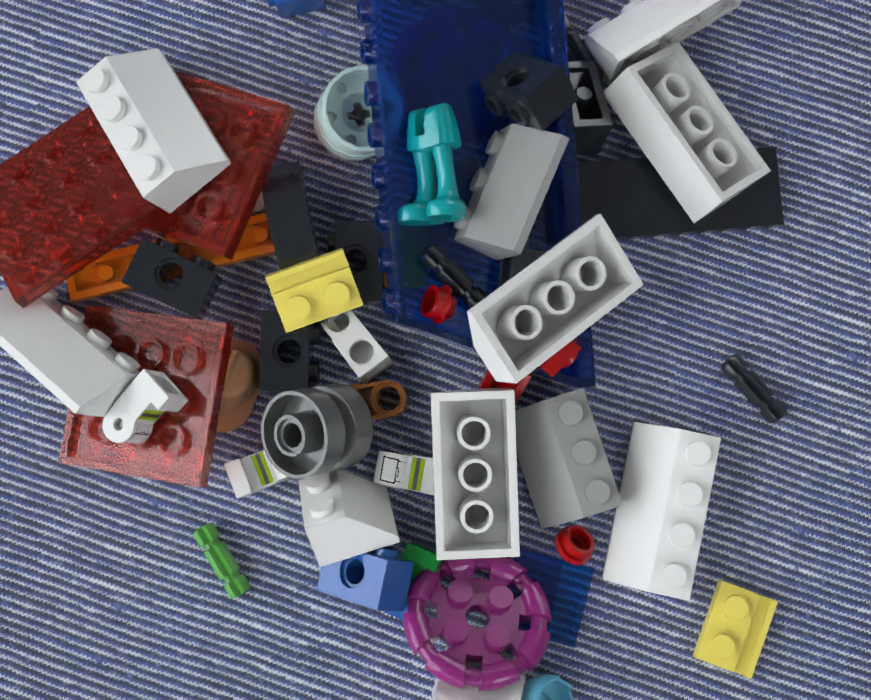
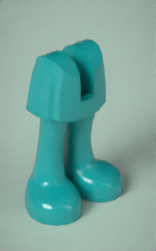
(431, 139)

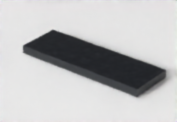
(642, 206)

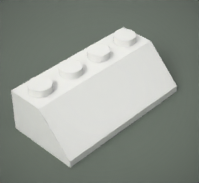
(648, 28)
(153, 126)
(685, 131)
(551, 301)
(65, 353)
(475, 473)
(662, 511)

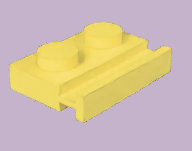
(314, 290)
(735, 629)

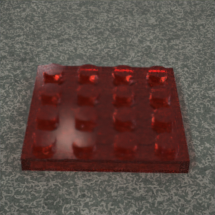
(251, 136)
(65, 207)
(181, 442)

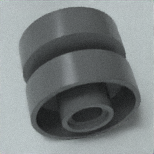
(316, 430)

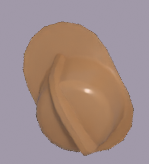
(240, 386)

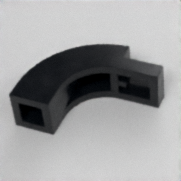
(289, 215)

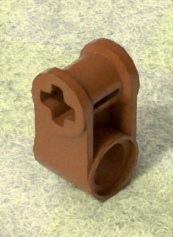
(371, 394)

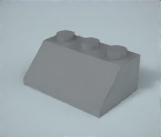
(510, 190)
(564, 460)

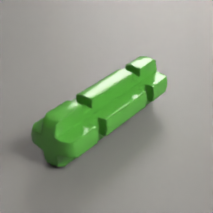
(221, 560)

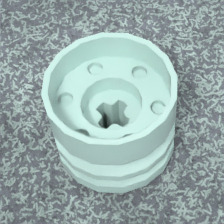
(331, 114)

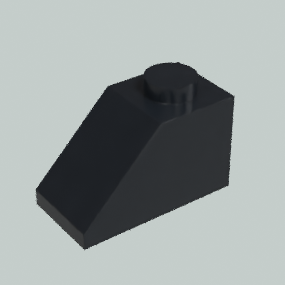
(591, 111)

